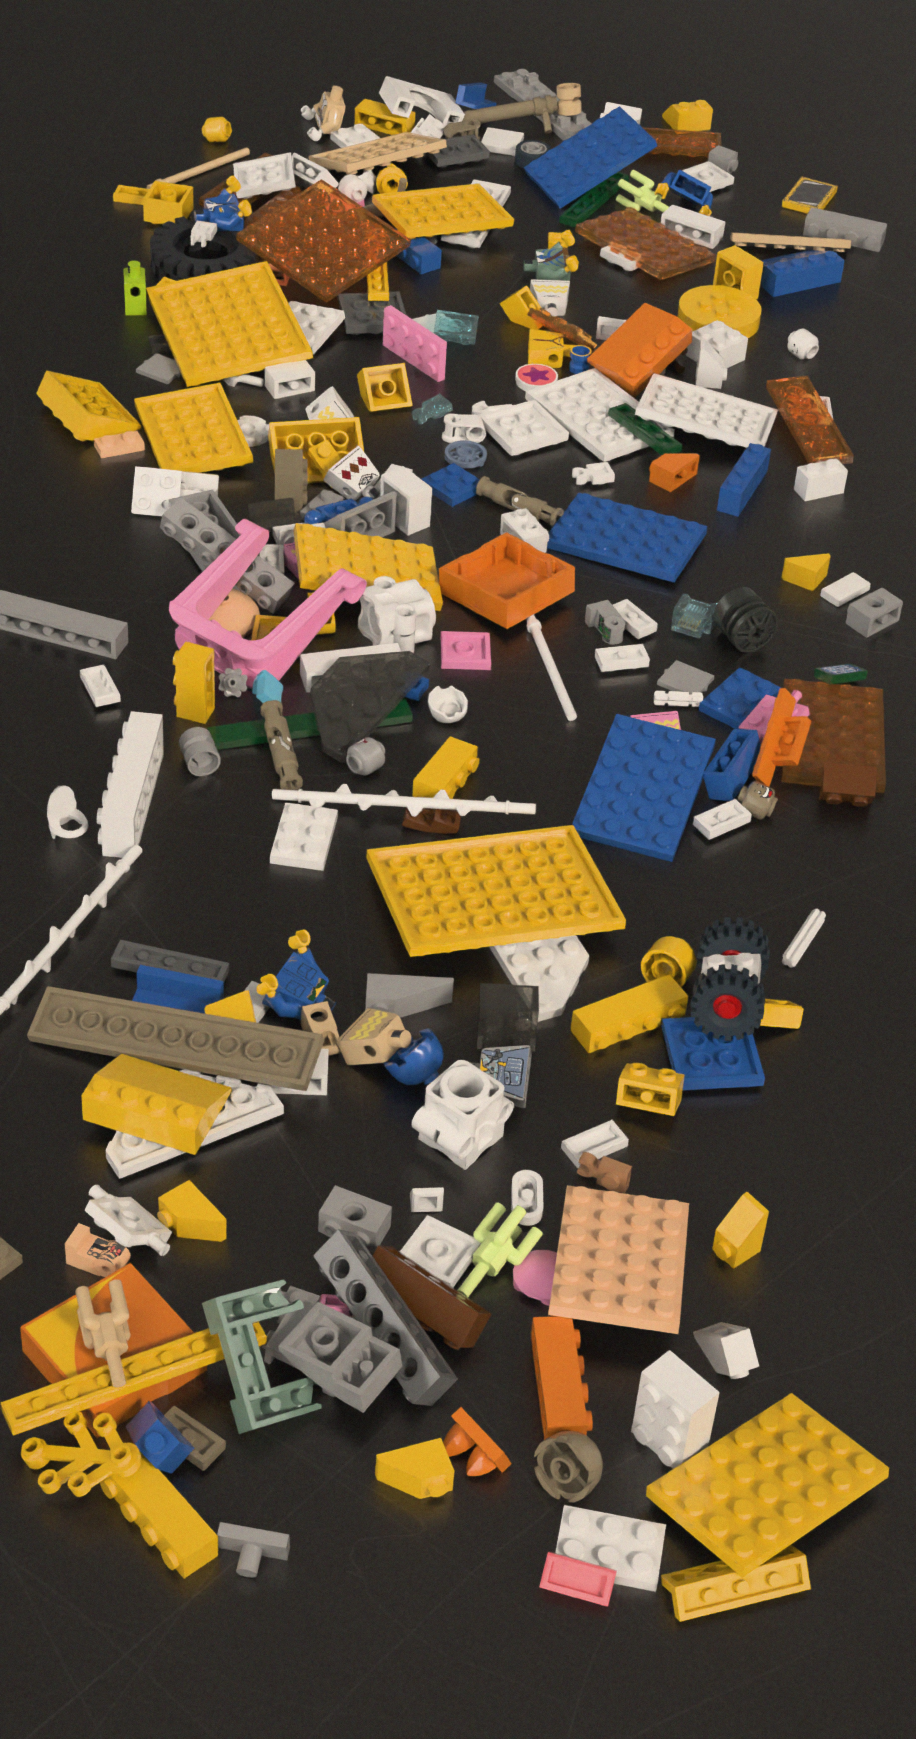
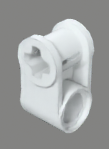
(461, 428)

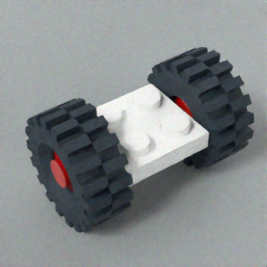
(729, 989)

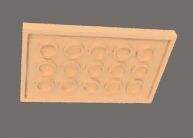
(620, 1259)

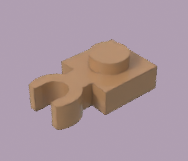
(609, 1172)

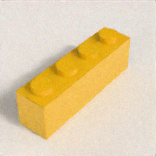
(628, 1013)
(164, 1518)

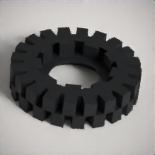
(173, 239)

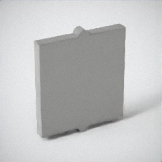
(159, 369)
(685, 678)

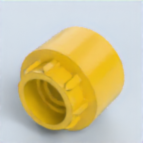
(671, 957)

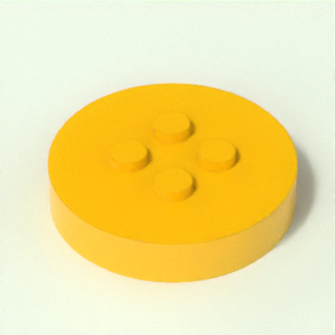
(721, 303)

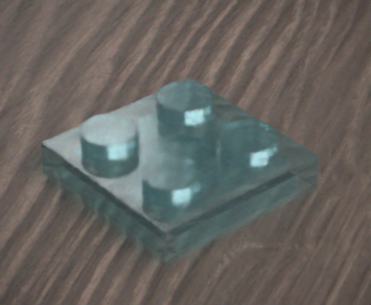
(456, 327)

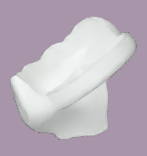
(370, 180)

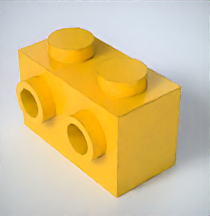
(650, 1089)

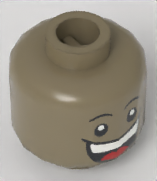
(758, 799)

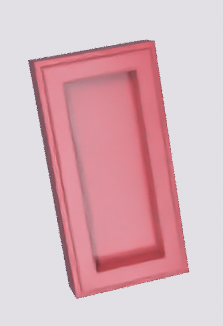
(578, 1578)

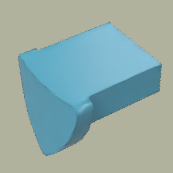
(267, 687)

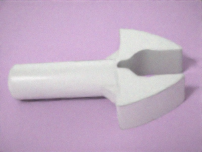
(248, 379)
(481, 407)

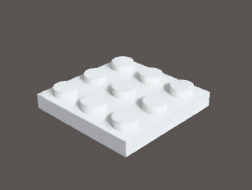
(265, 175)
(523, 427)

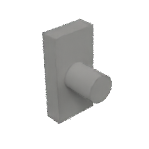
(252, 1544)

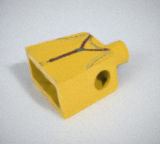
(547, 348)

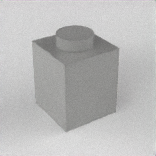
(724, 158)

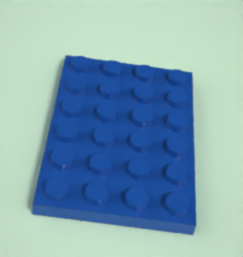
(590, 157)
(626, 537)
(643, 787)

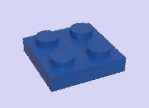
(452, 484)

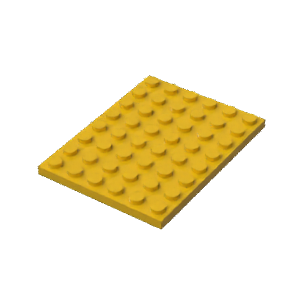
(228, 323)
(494, 890)

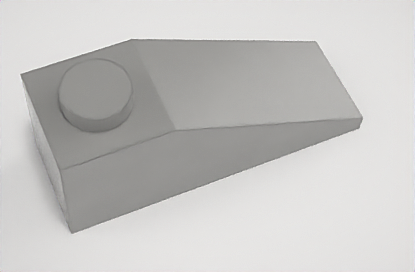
(407, 994)

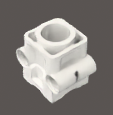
(396, 613)
(463, 1113)

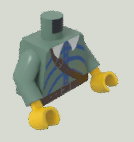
(554, 262)

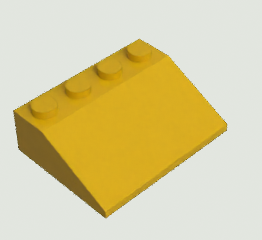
(85, 407)
(342, 434)
(153, 1102)

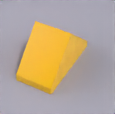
(806, 570)

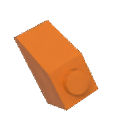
(673, 470)

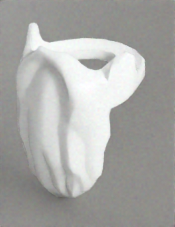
(61, 809)

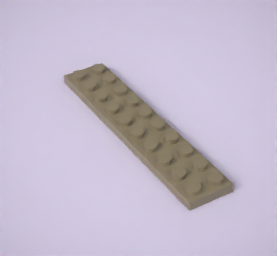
(177, 1038)

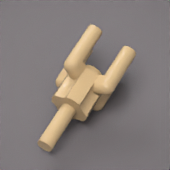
(106, 1331)

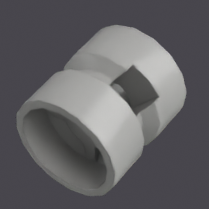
(199, 751)

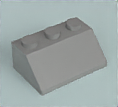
(369, 519)

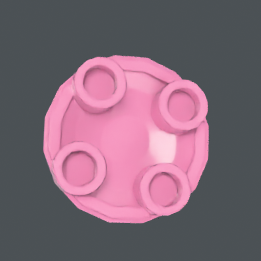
(536, 1275)

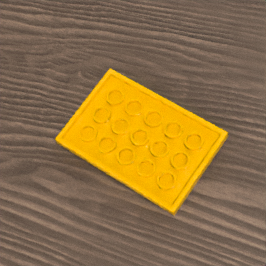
(442, 210)
(193, 430)
(326, 550)
(767, 1484)

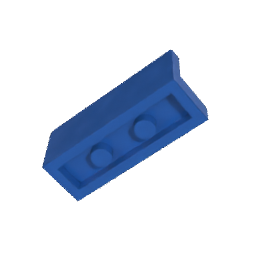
(473, 96)
(176, 989)

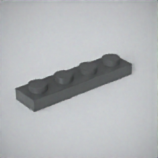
(132, 955)

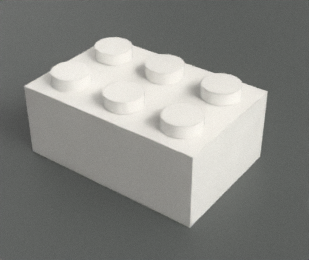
(674, 1410)

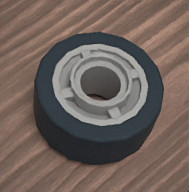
(529, 150)

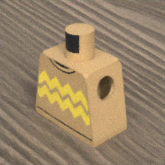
(373, 1038)

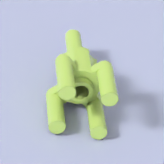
(643, 196)
(497, 1246)

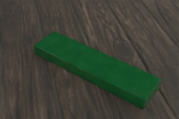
(645, 430)

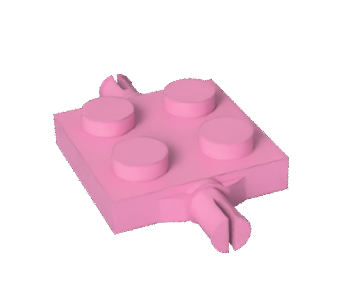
(762, 712)

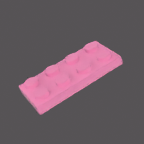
(414, 343)

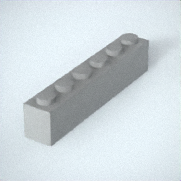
(62, 625)

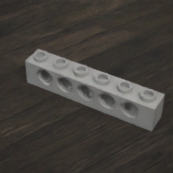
(204, 530)

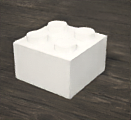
(726, 341)
(412, 499)

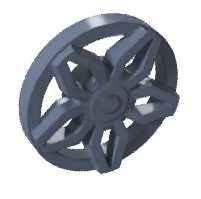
(466, 454)

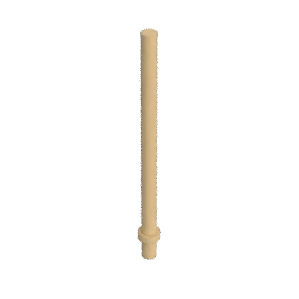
(204, 167)

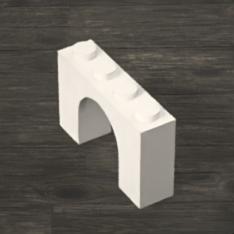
(402, 96)

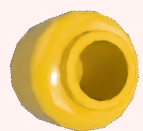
(217, 129)

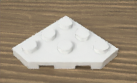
(316, 322)

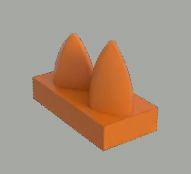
(485, 1455)

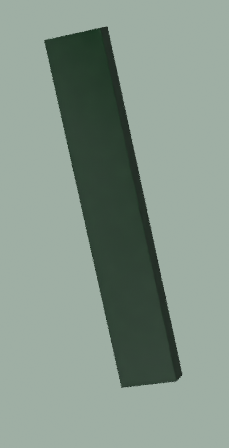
(592, 200)

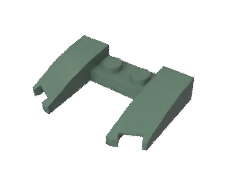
(233, 1321)

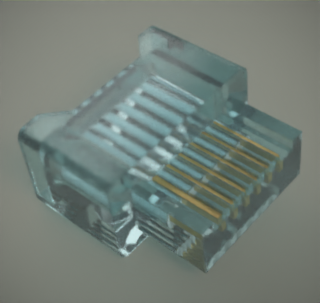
(693, 617)

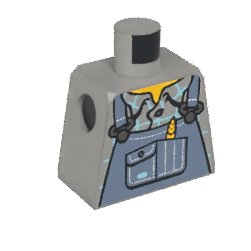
(511, 1068)

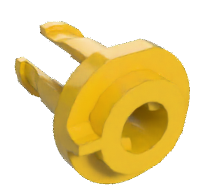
(384, 178)

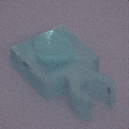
(434, 407)

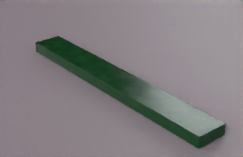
(299, 727)

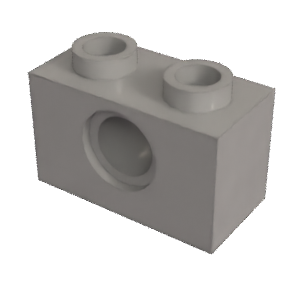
(874, 612)
(355, 1214)

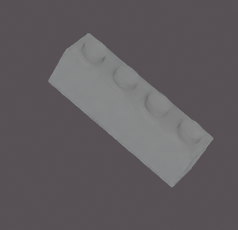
(861, 232)

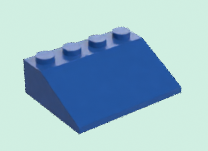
(801, 271)

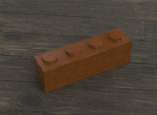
(433, 1300)

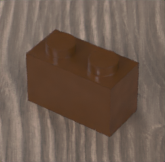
(848, 784)

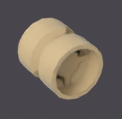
(569, 102)

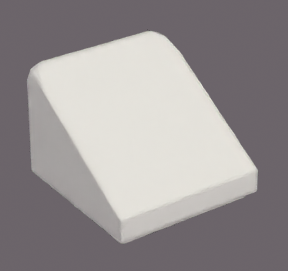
(426, 1199)

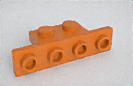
(782, 739)

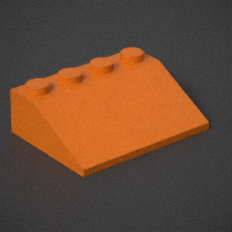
(641, 347)

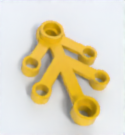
(121, 1459)

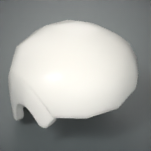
(447, 704)

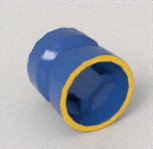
(579, 359)

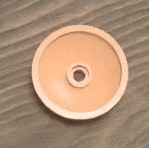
(237, 613)

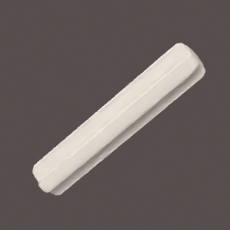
(803, 938)

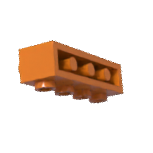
(559, 1376)

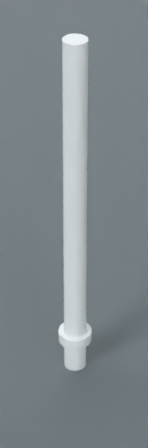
(534, 627)

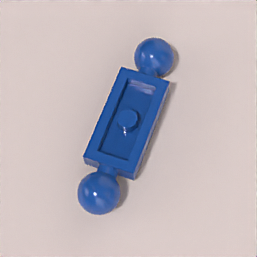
(329, 511)

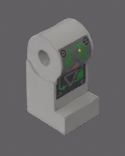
(606, 620)

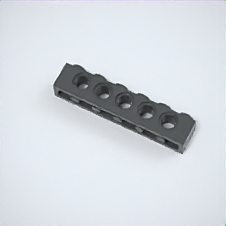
(347, 1250)

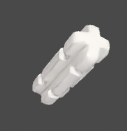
(677, 698)

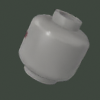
(365, 756)

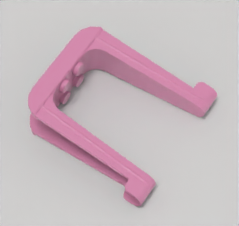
(282, 645)

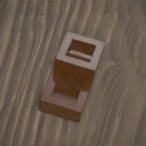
(433, 820)

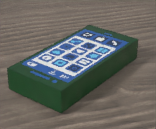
(840, 673)

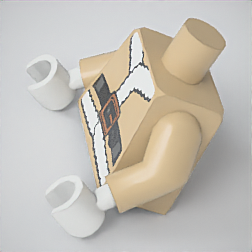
(328, 113)

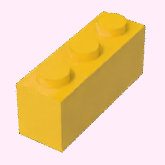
(379, 118)
(194, 682)
(447, 769)

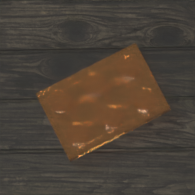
(561, 326)

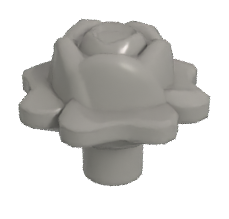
(233, 682)

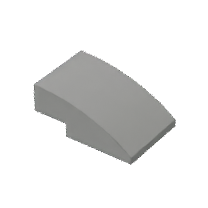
(341, 1356)

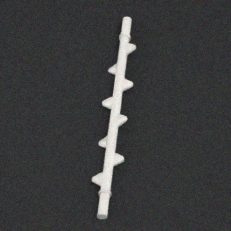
(414, 804)
(58, 937)

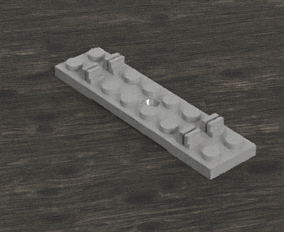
(526, 86)

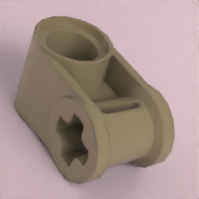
(462, 128)

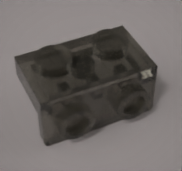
(273, 513)

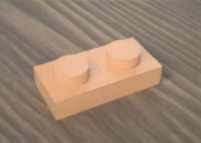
(119, 444)

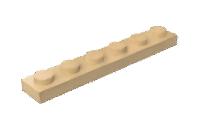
(781, 241)

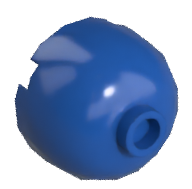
(418, 1061)

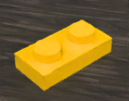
(323, 456)

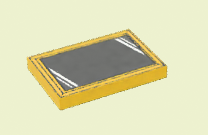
(809, 194)

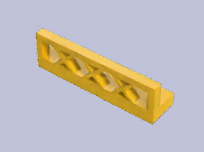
(719, 1588)

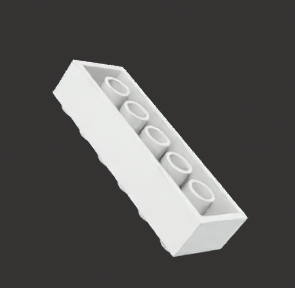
(131, 784)

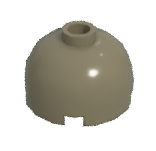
(568, 1465)

